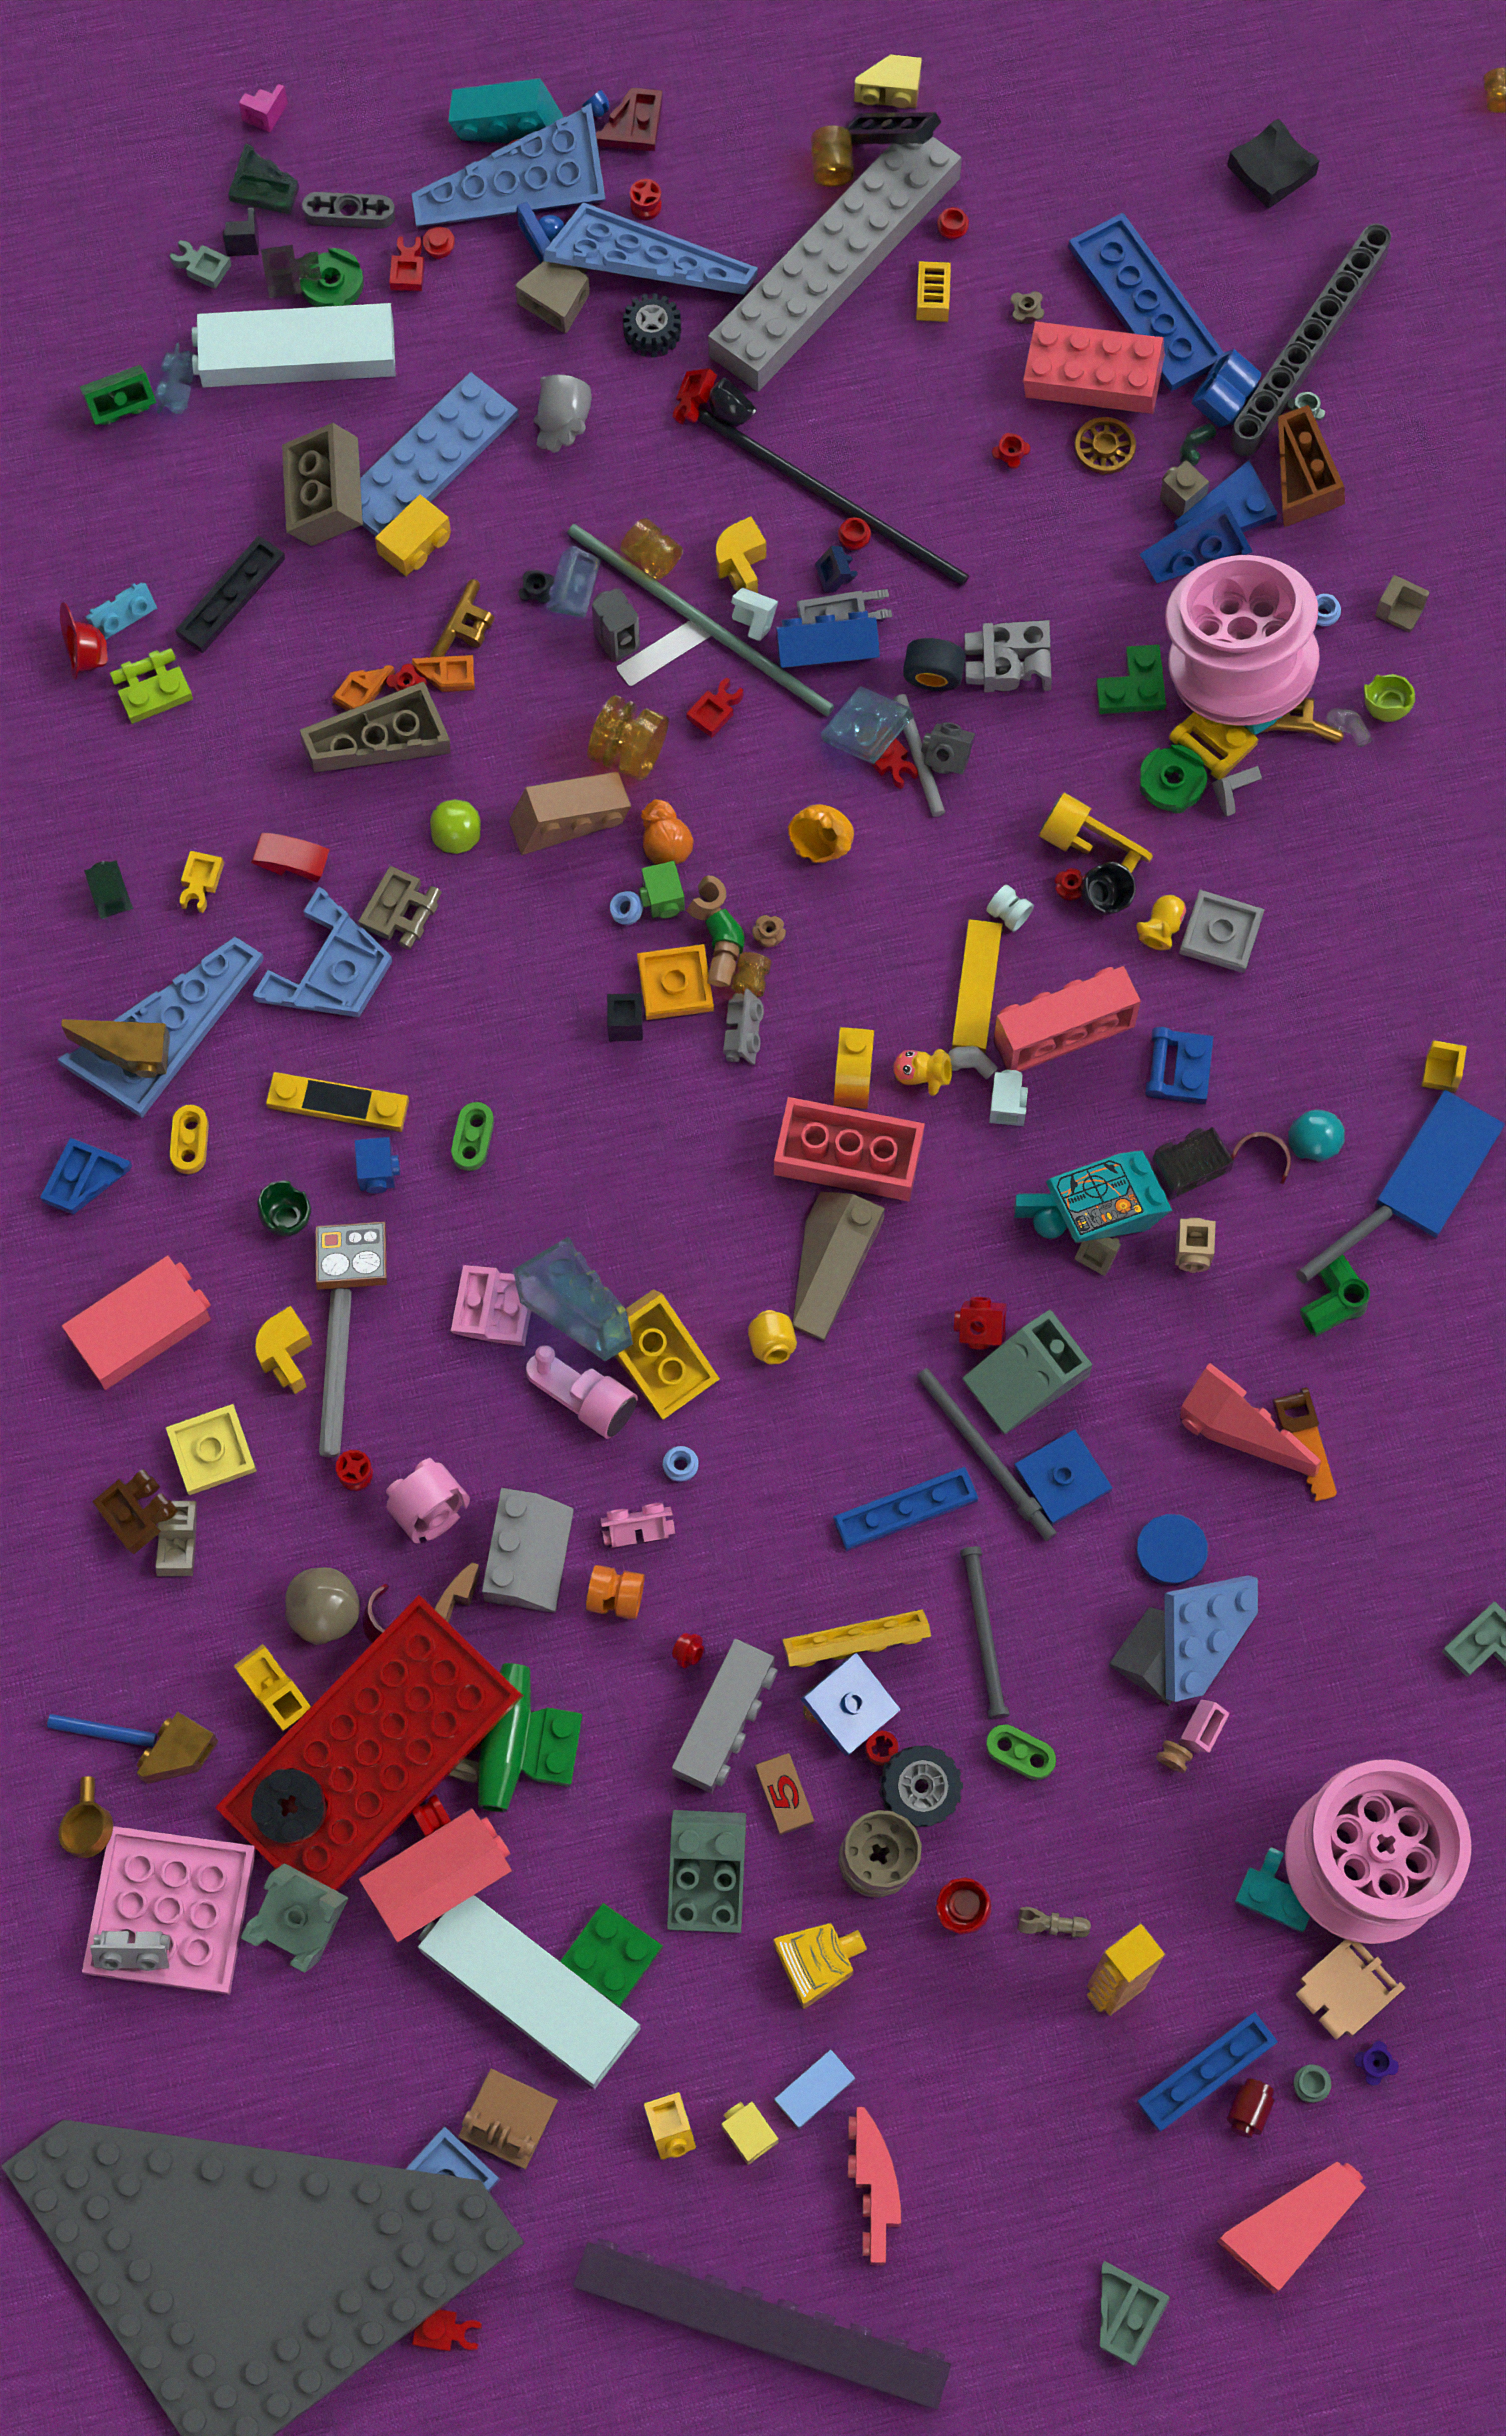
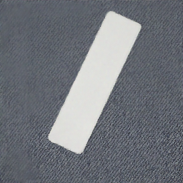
(661, 652)

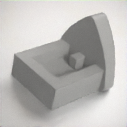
(1224, 787)

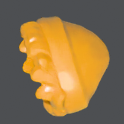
(821, 833)

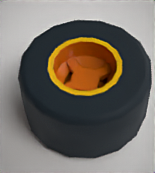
(934, 664)

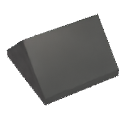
(1143, 1655)

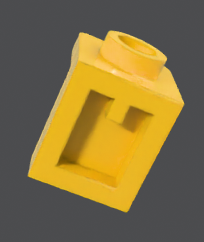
(670, 2126)

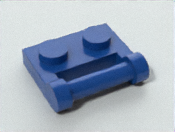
(1191, 1066)

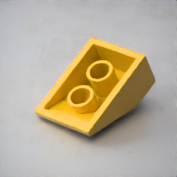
(663, 1356)

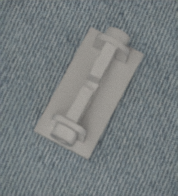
(746, 1013)
(114, 1951)

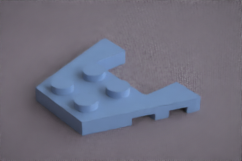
(342, 972)

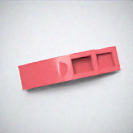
(874, 2170)

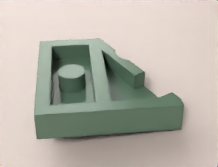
(1128, 2314)

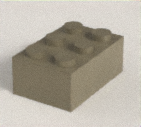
(322, 484)

